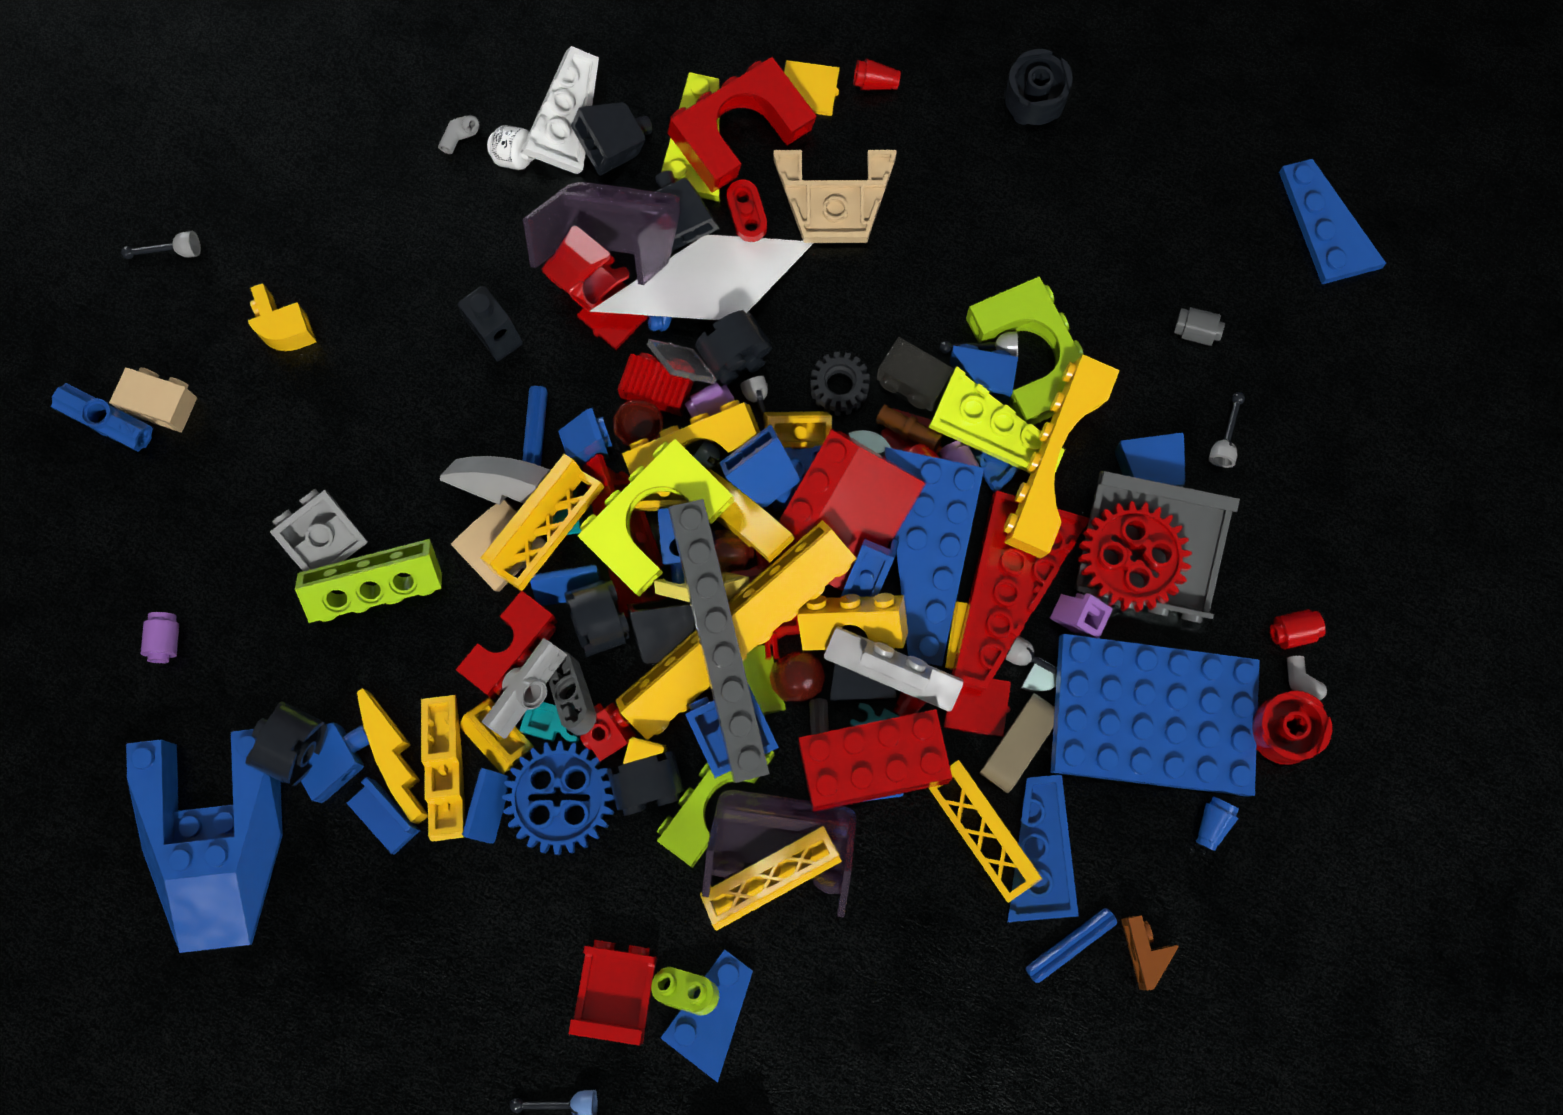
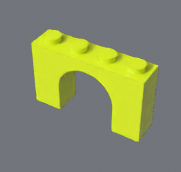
(610, 533)

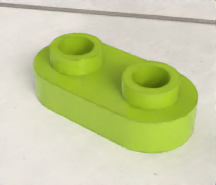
(682, 989)

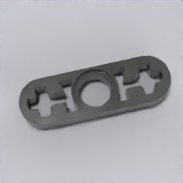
(581, 700)

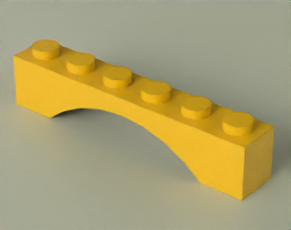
(1037, 516)

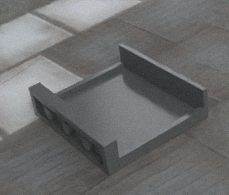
(1204, 522)

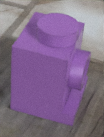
(1082, 614)

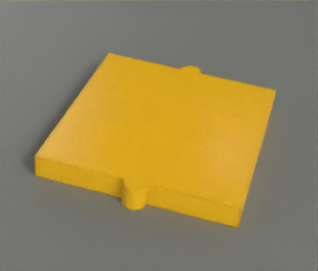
(815, 84)

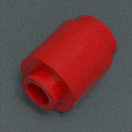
(1297, 629)

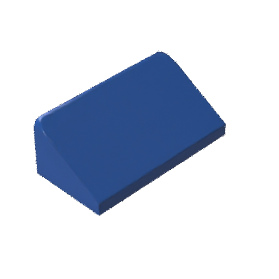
(551, 586)
(486, 806)

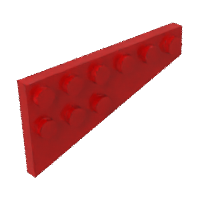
(1006, 591)

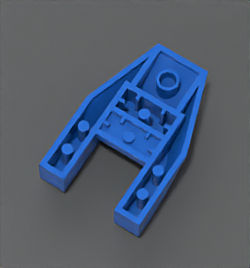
(210, 860)

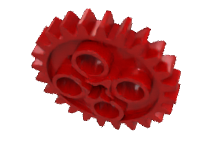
(1154, 534)

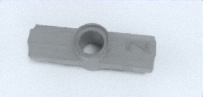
(524, 688)

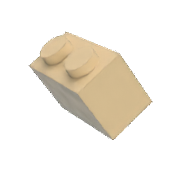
(154, 399)

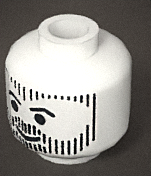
(505, 147)

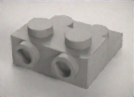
(317, 532)

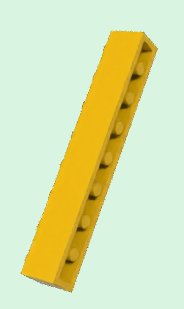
(755, 613)

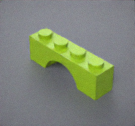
(687, 832)

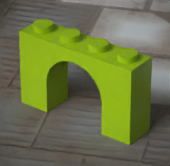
(1033, 310)

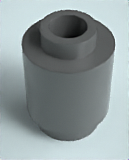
(1199, 326)

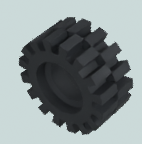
(846, 366)

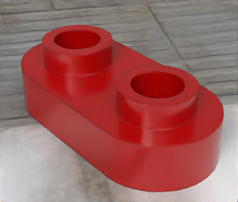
(746, 213)

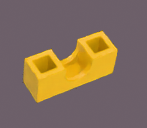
(879, 616)

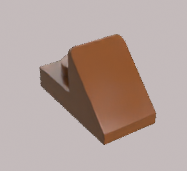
(1147, 962)

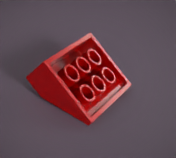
(853, 494)

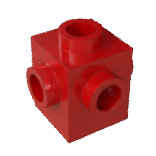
(608, 733)

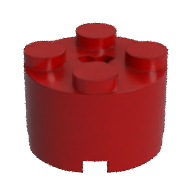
(1306, 718)

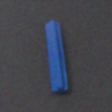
(535, 425)
(1071, 945)

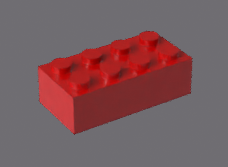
(874, 760)

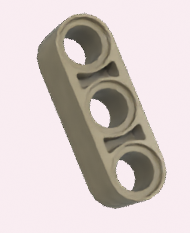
(1020, 743)

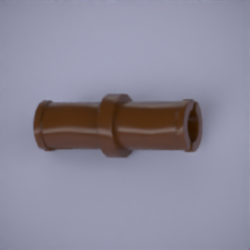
(908, 428)

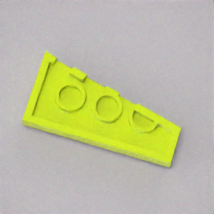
(674, 159)
(984, 423)

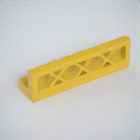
(536, 519)
(996, 825)
(771, 877)

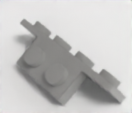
(893, 668)

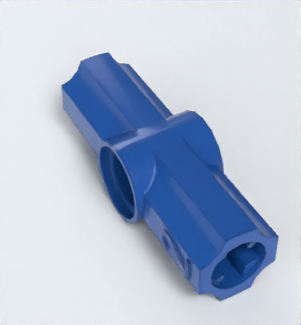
(88, 409)

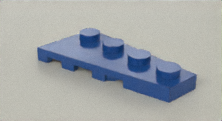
(1329, 229)
(1047, 845)

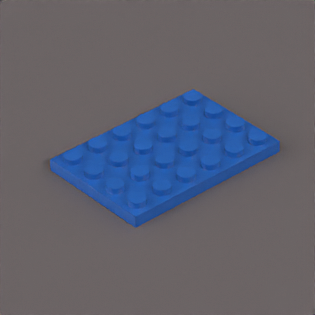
(1155, 715)

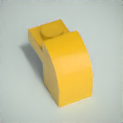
(279, 328)

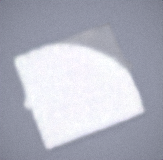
(681, 361)

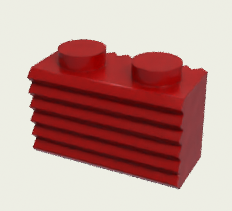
(649, 380)

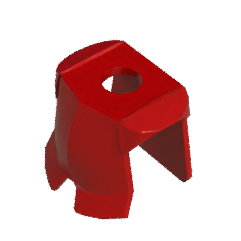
(583, 269)

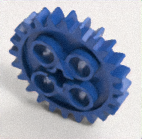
(557, 829)

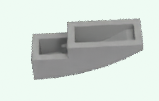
(495, 477)

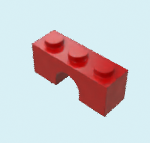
(529, 625)

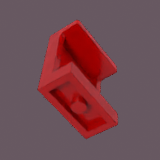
(614, 993)

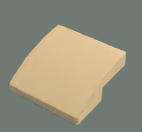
(481, 534)

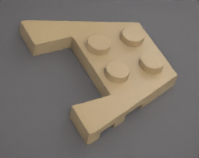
(834, 208)

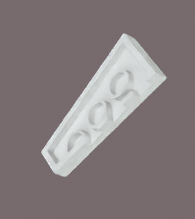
(551, 134)

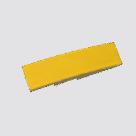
(753, 523)
(386, 745)
(443, 767)

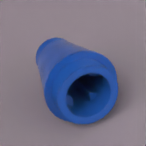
(1216, 822)

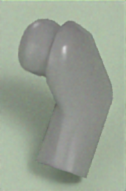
(457, 130)
(1301, 681)

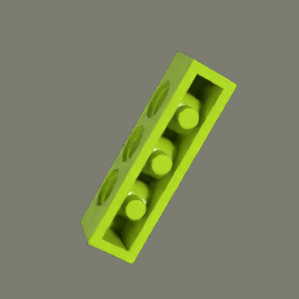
(381, 567)

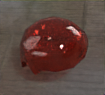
(637, 421)
(797, 676)

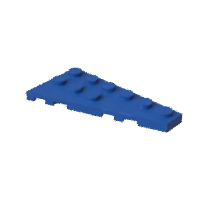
(934, 548)

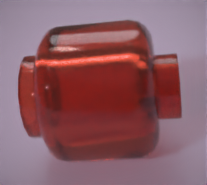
(731, 551)

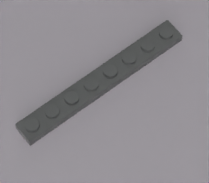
(718, 641)

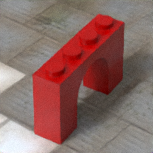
(762, 89)

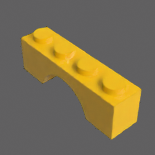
(728, 428)

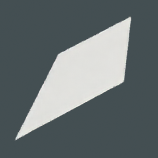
(709, 279)

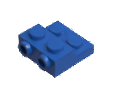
(707, 730)

